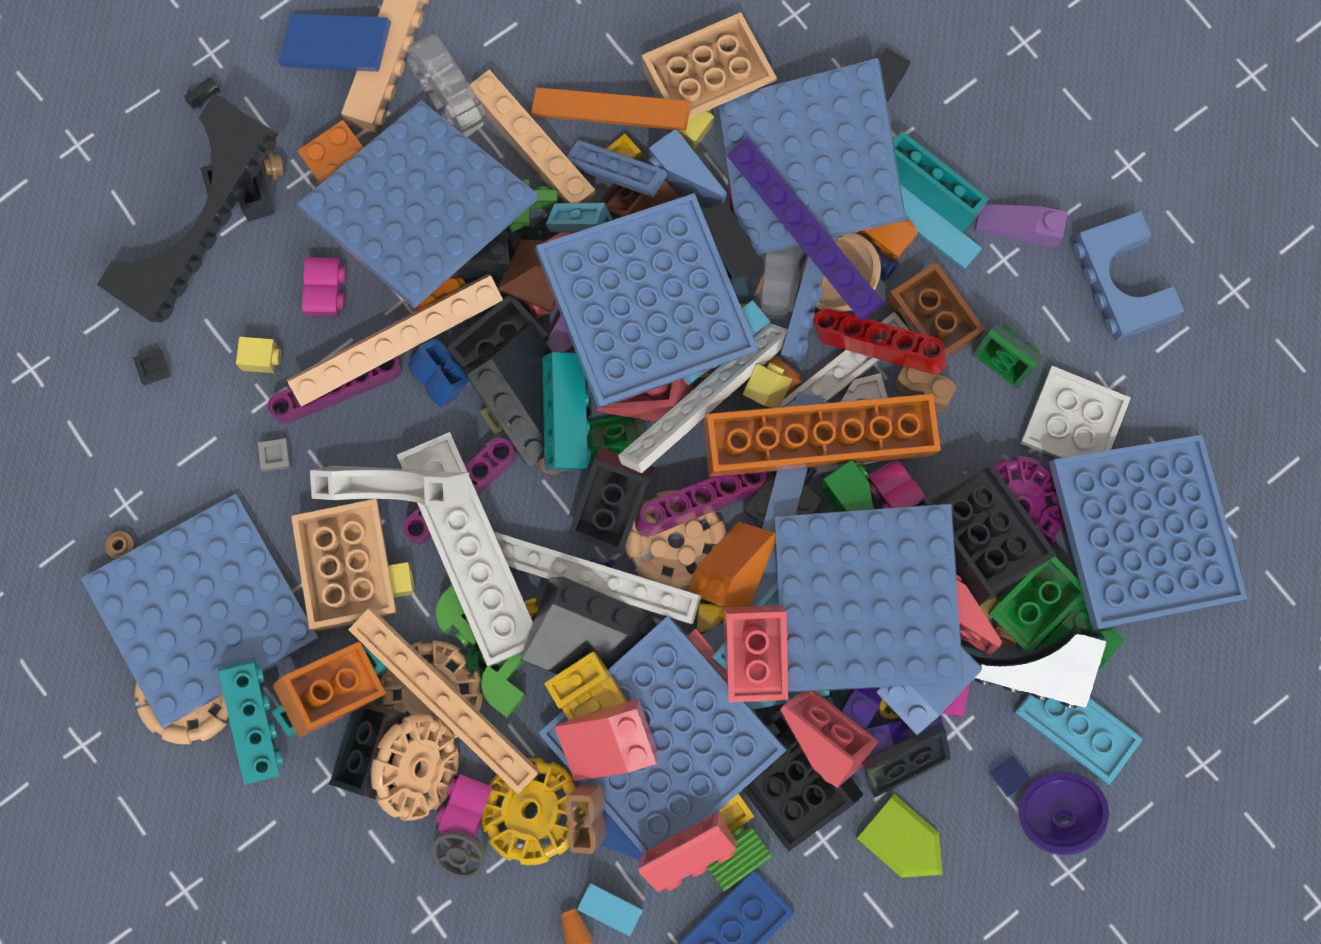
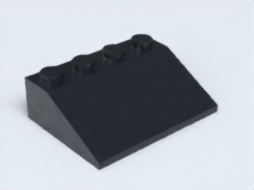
(512, 389)
(992, 532)
(583, 621)
(793, 794)

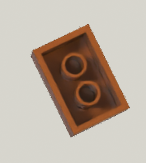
(935, 308)

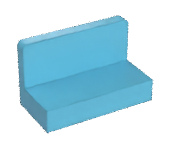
(577, 216)
(610, 909)

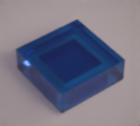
(1010, 776)

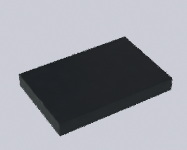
(907, 760)

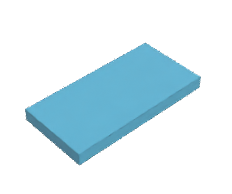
(1085, 734)

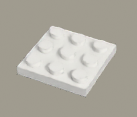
(1074, 416)

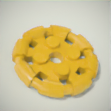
(531, 830)

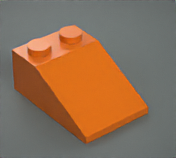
(734, 567)
(328, 689)

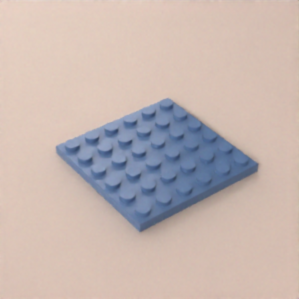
(827, 143)
(417, 203)
(646, 300)
(1147, 531)
(870, 598)
(196, 603)
(702, 740)

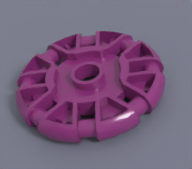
(1032, 493)

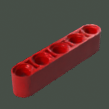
(889, 349)

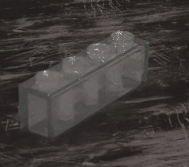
(446, 83)
(781, 282)

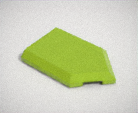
(903, 840)

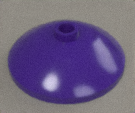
(1061, 798)

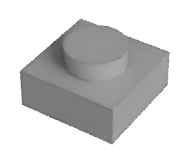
(274, 455)

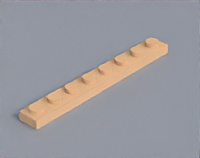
(394, 339)
(444, 700)

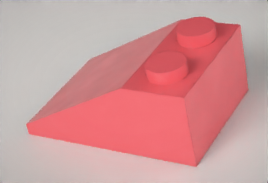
(650, 404)
(974, 625)
(756, 653)
(828, 736)
(608, 742)

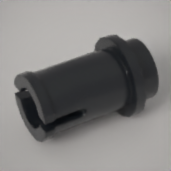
(201, 93)

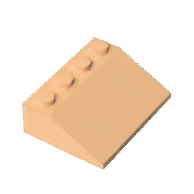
(709, 66)
(343, 564)

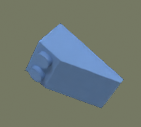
(685, 170)
(924, 703)

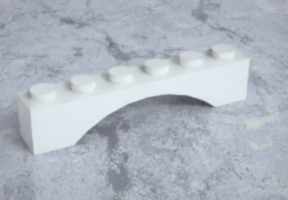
(419, 486)

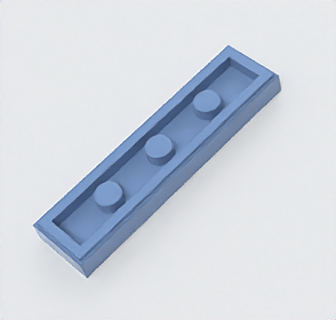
(616, 168)

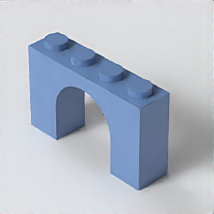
(1123, 313)

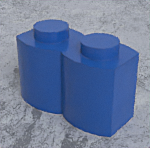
(438, 373)

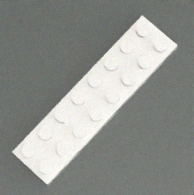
(473, 559)

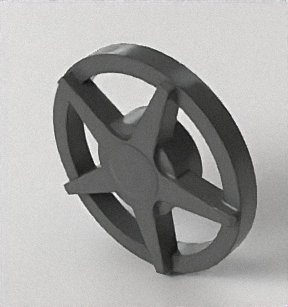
(459, 854)

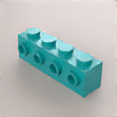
(937, 183)
(565, 413)
(248, 720)

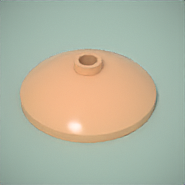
(863, 257)

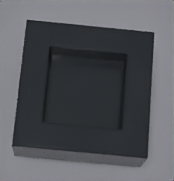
(152, 366)

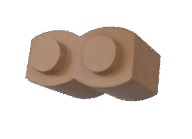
(915, 382)
(593, 826)

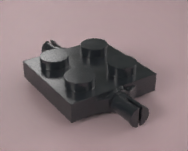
(758, 505)

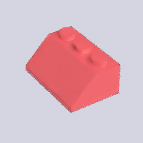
(687, 853)

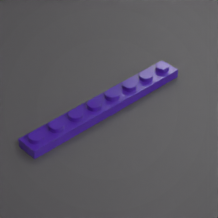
(805, 229)

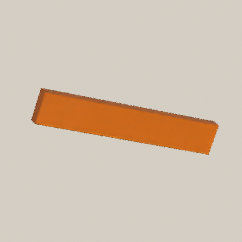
(611, 108)

